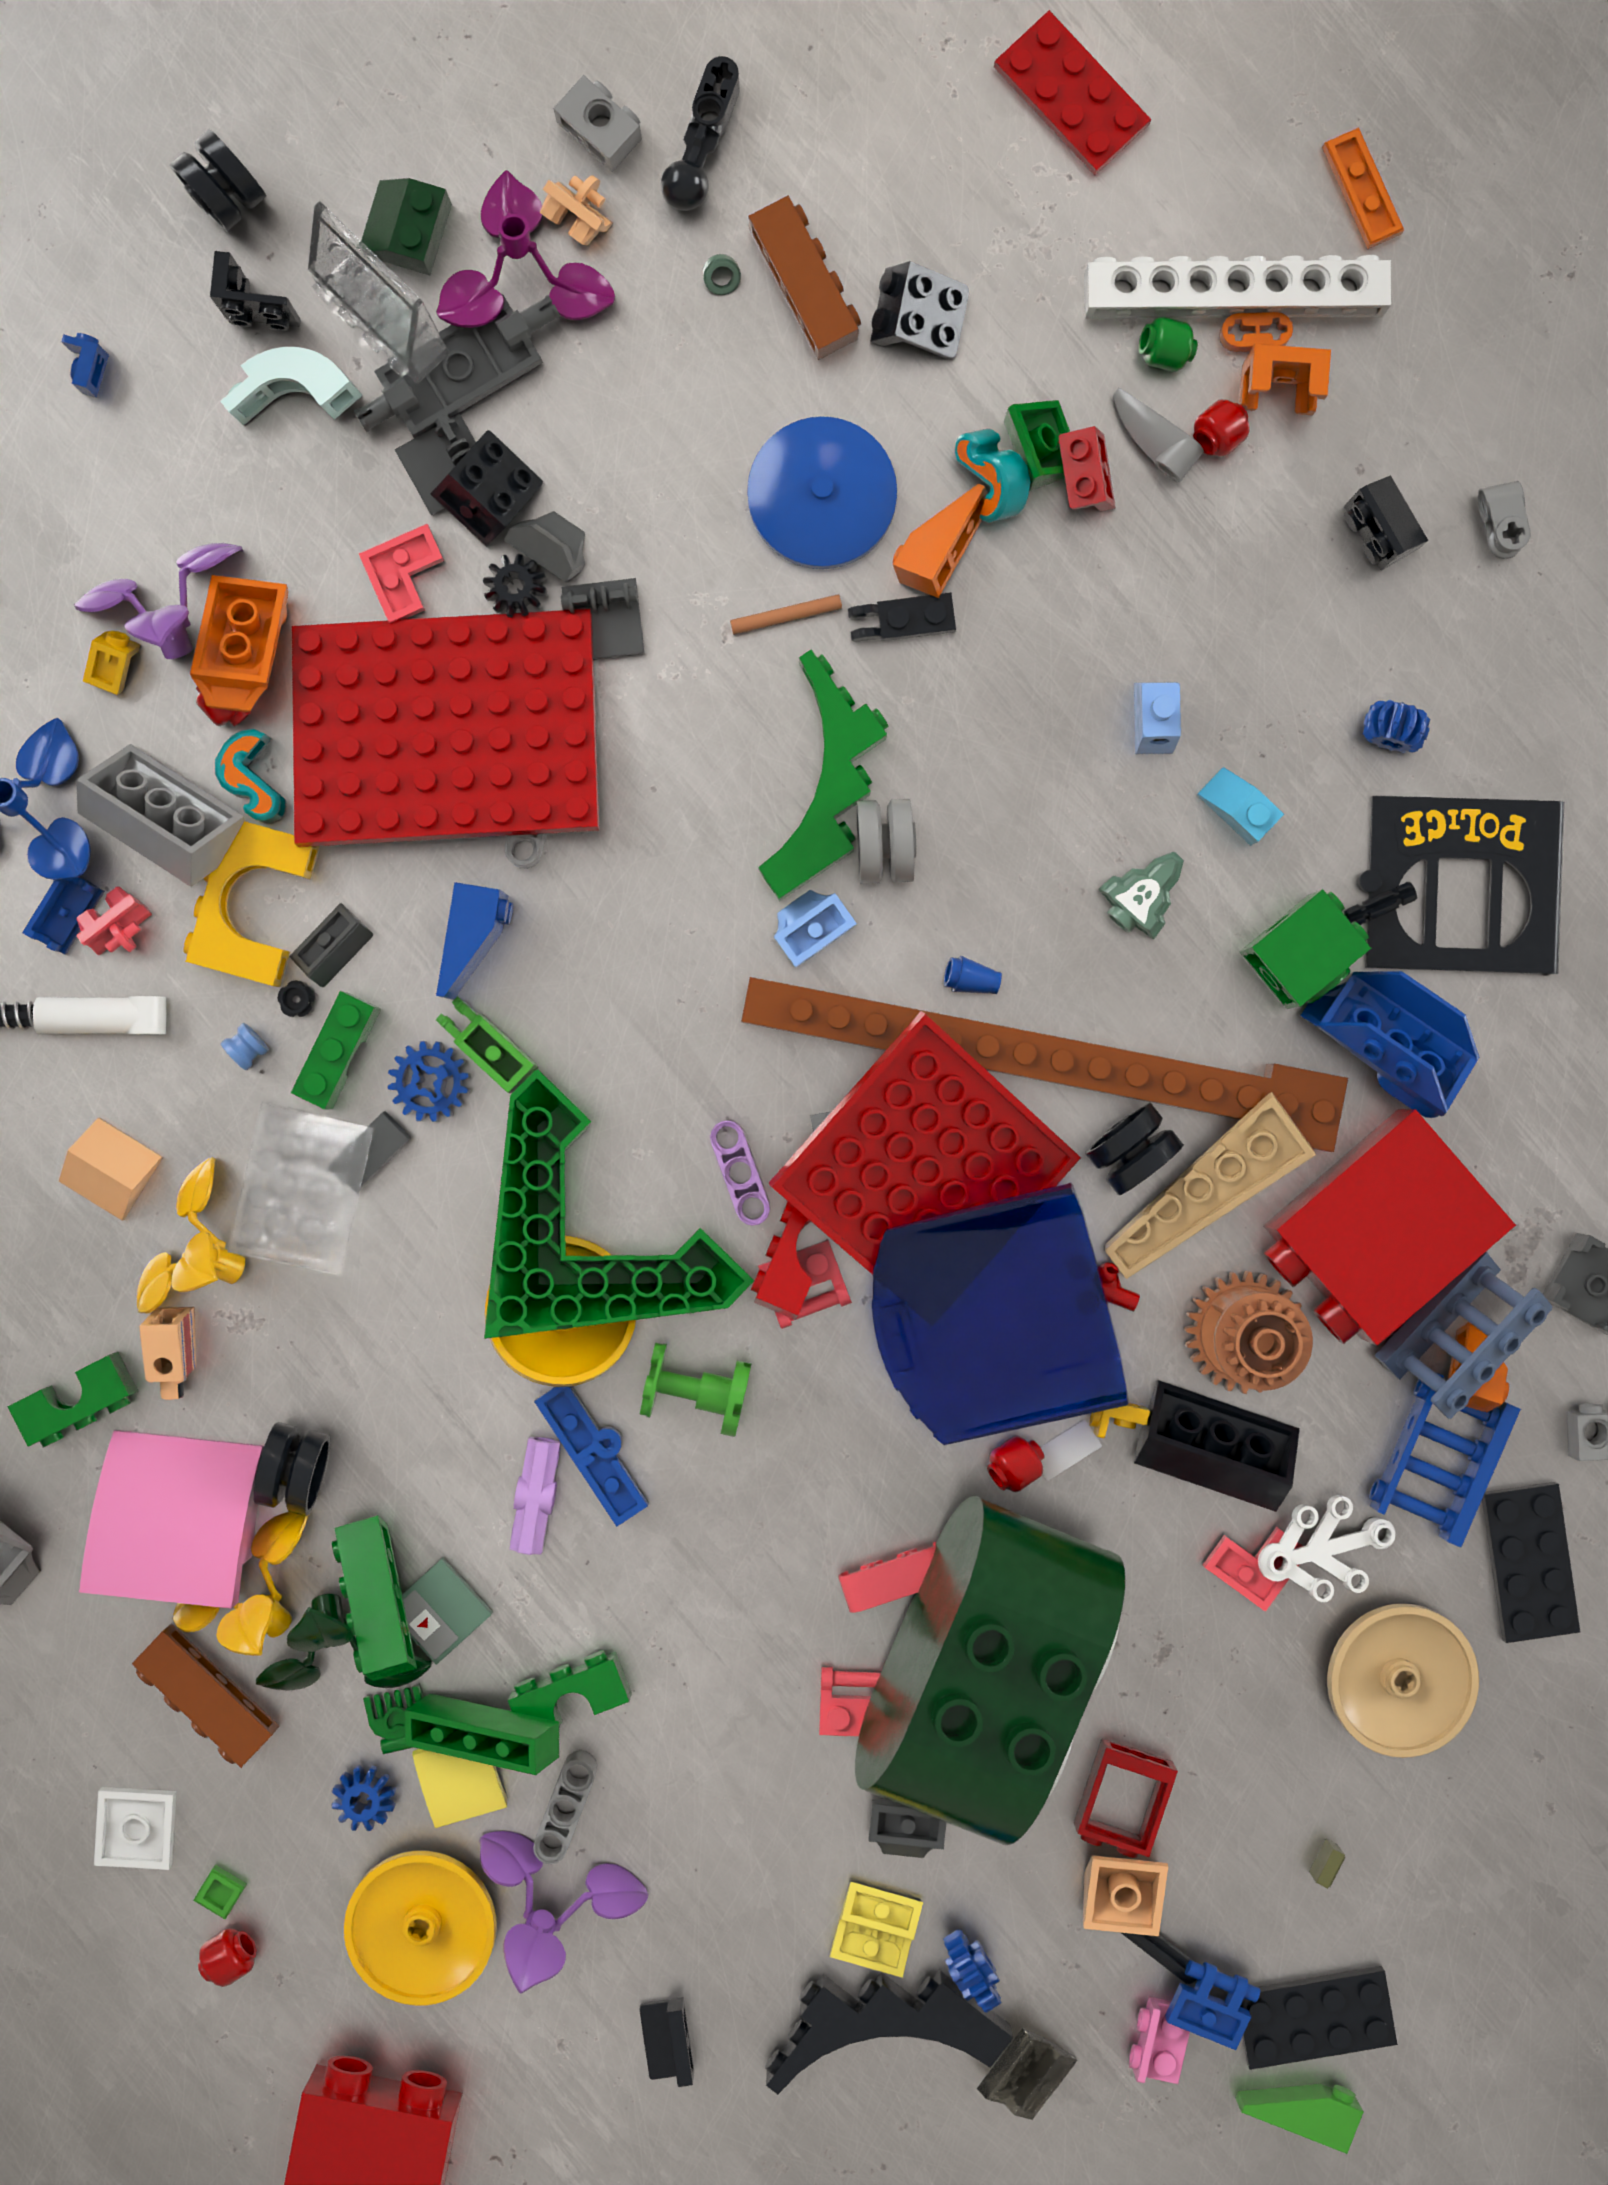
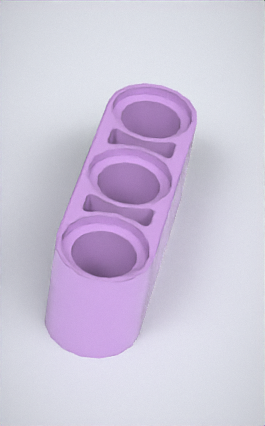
(740, 1191)

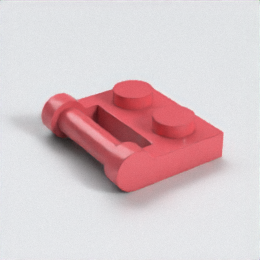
(820, 1265)
(843, 1713)

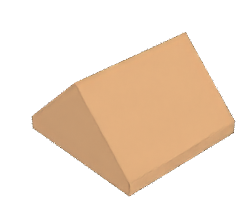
(108, 1168)
(1124, 1895)

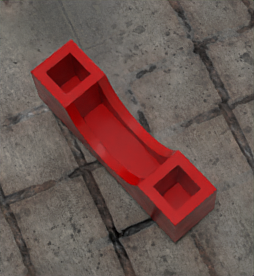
(784, 1282)

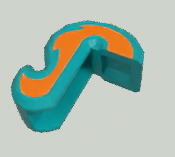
(1000, 469)
(235, 776)

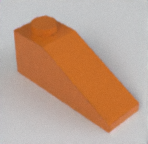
(939, 543)

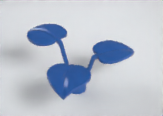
(52, 758)

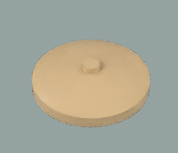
(1403, 1680)

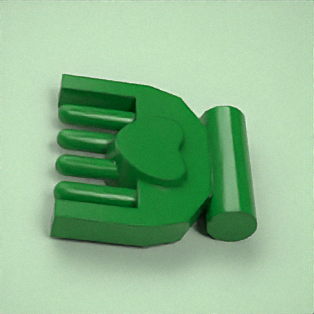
(393, 1723)

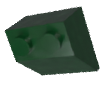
(407, 223)

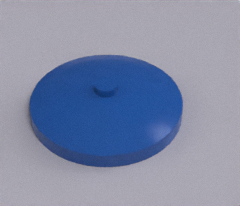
(822, 492)

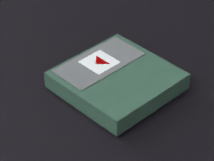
(442, 1610)

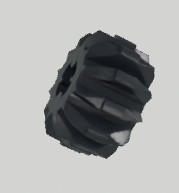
(524, 597)

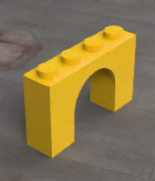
(214, 939)

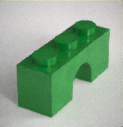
(333, 1050)
(44, 1415)
(598, 1680)

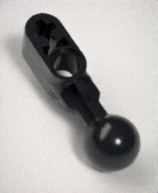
(685, 181)

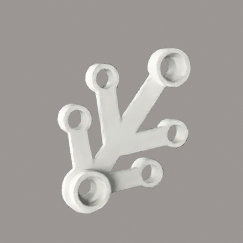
(1321, 1548)

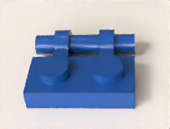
(1208, 2015)

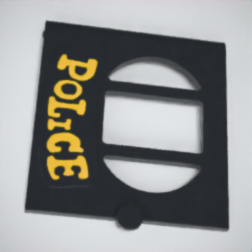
(1496, 830)

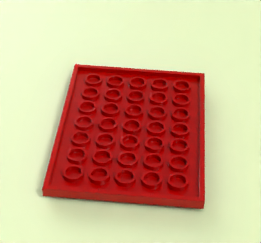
(444, 728)

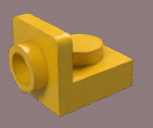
(110, 661)
(1123, 1416)

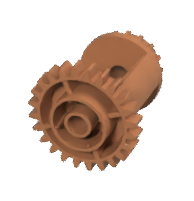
(1250, 1334)

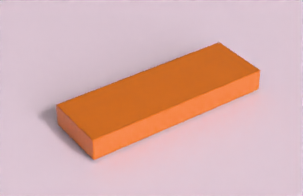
(1363, 188)

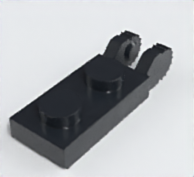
(906, 618)

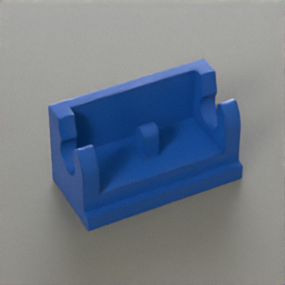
(56, 915)

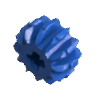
(1396, 726)
(349, 1798)

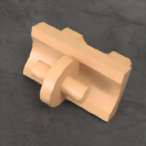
(562, 199)

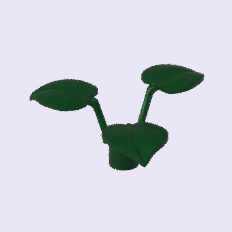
(326, 1628)

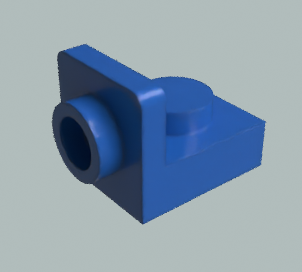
(90, 366)

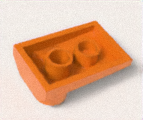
(238, 641)

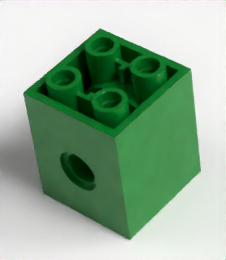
(1307, 950)

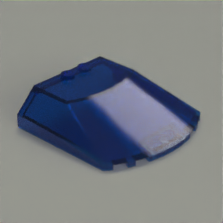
(997, 1317)

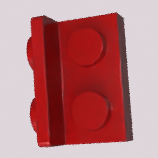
(1086, 469)

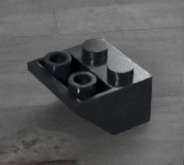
(1384, 523)

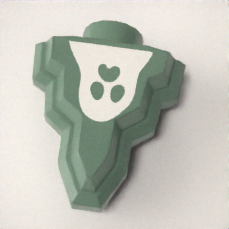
(1143, 895)

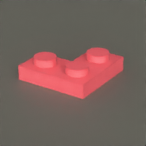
(393, 564)
(1242, 1572)

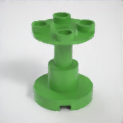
(711, 1393)

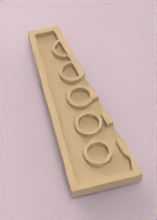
(1231, 1171)

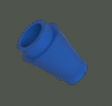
(971, 977)

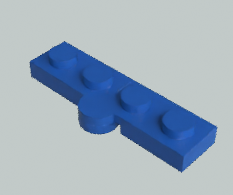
(593, 1453)

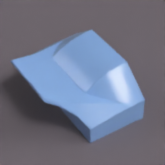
(811, 925)

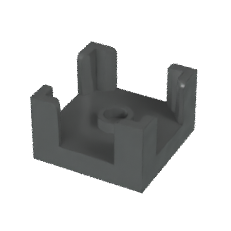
(1582, 1282)

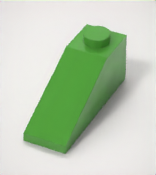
(1307, 2110)

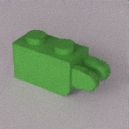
(489, 1048)

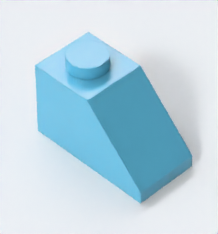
(1240, 805)

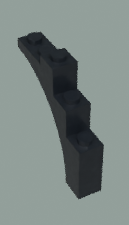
(886, 2010)

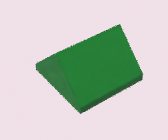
(1035, 436)

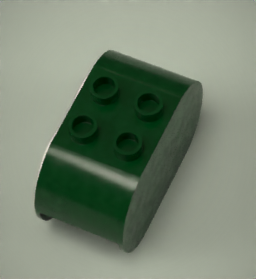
(991, 1672)

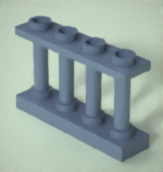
(1430, 1321)

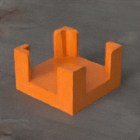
(1289, 365)

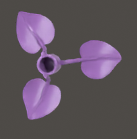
(169, 624)
(531, 1948)

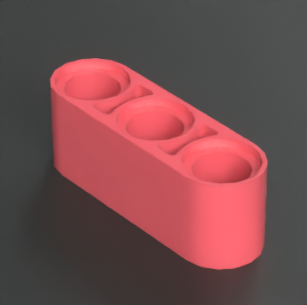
(886, 1581)

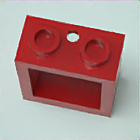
(1137, 1762)

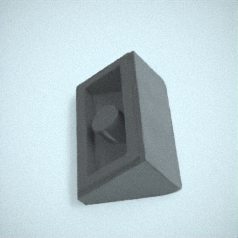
(331, 945)

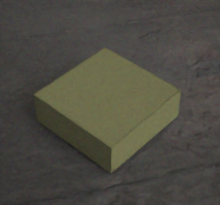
(1327, 1863)

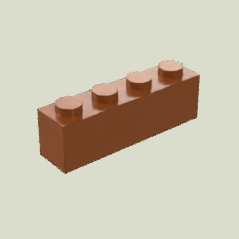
(804, 277)
(205, 1696)

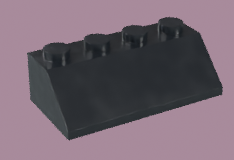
(1218, 1446)

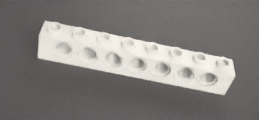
(1220, 301)

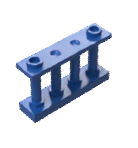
(1466, 1487)

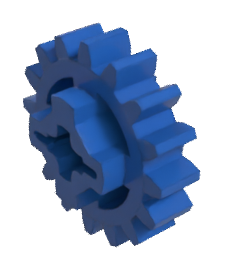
(443, 1072)
(972, 1970)

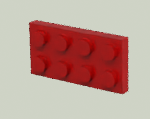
(1072, 92)

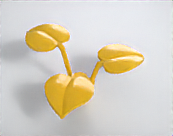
(201, 1261)
(261, 1614)

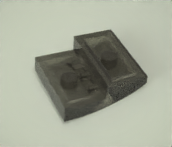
(1027, 2074)

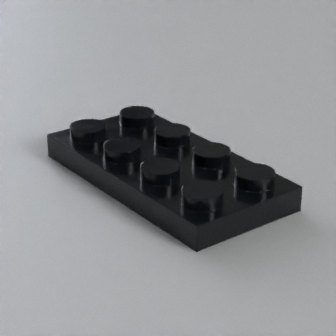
(1530, 1562)
(1319, 2018)

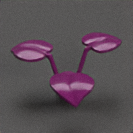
(512, 214)

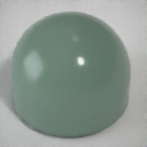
(717, 261)

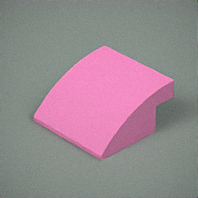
(172, 1519)

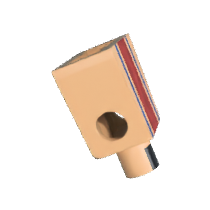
(169, 1348)

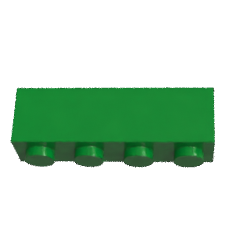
(373, 1598)
(482, 1733)

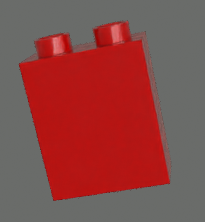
(1385, 1229)
(372, 2127)

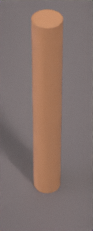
(786, 614)

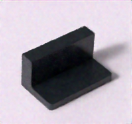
(667, 2040)

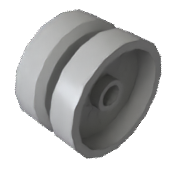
(886, 841)

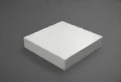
(135, 1828)

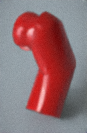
(1114, 1292)

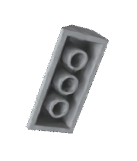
(158, 814)

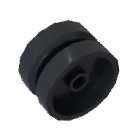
(218, 180)
(1137, 1153)
(291, 1468)

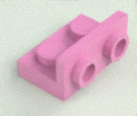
(1160, 2045)

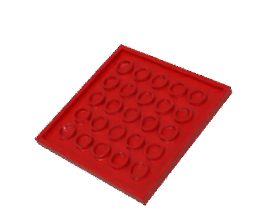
(918, 1142)

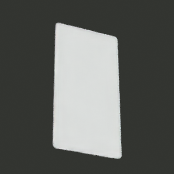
(1068, 1449)

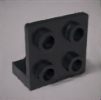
(233, 298)
(487, 488)

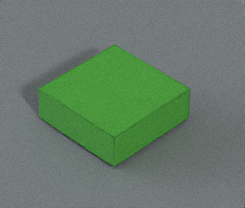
(220, 1892)

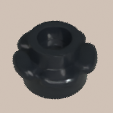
(286, 995)

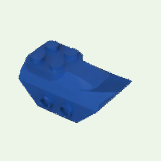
(1403, 1034)

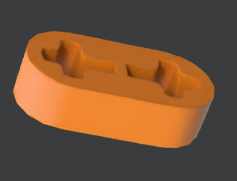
(1255, 322)

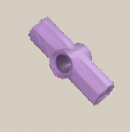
(535, 1495)

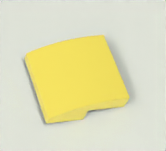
(457, 1787)
(876, 1929)

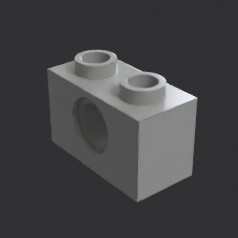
(606, 143)

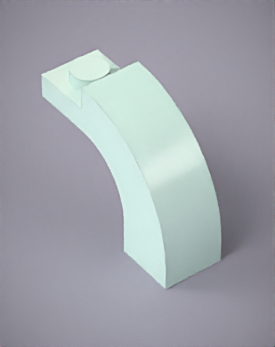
(288, 371)

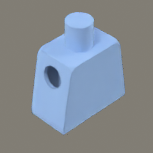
(1157, 717)

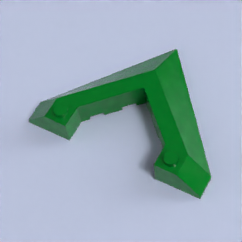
(532, 1277)

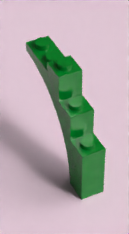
(847, 736)

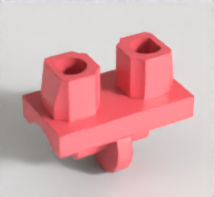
(114, 926)

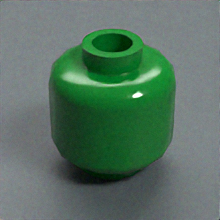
(1167, 344)

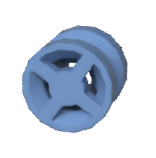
(244, 1046)

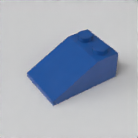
(472, 930)

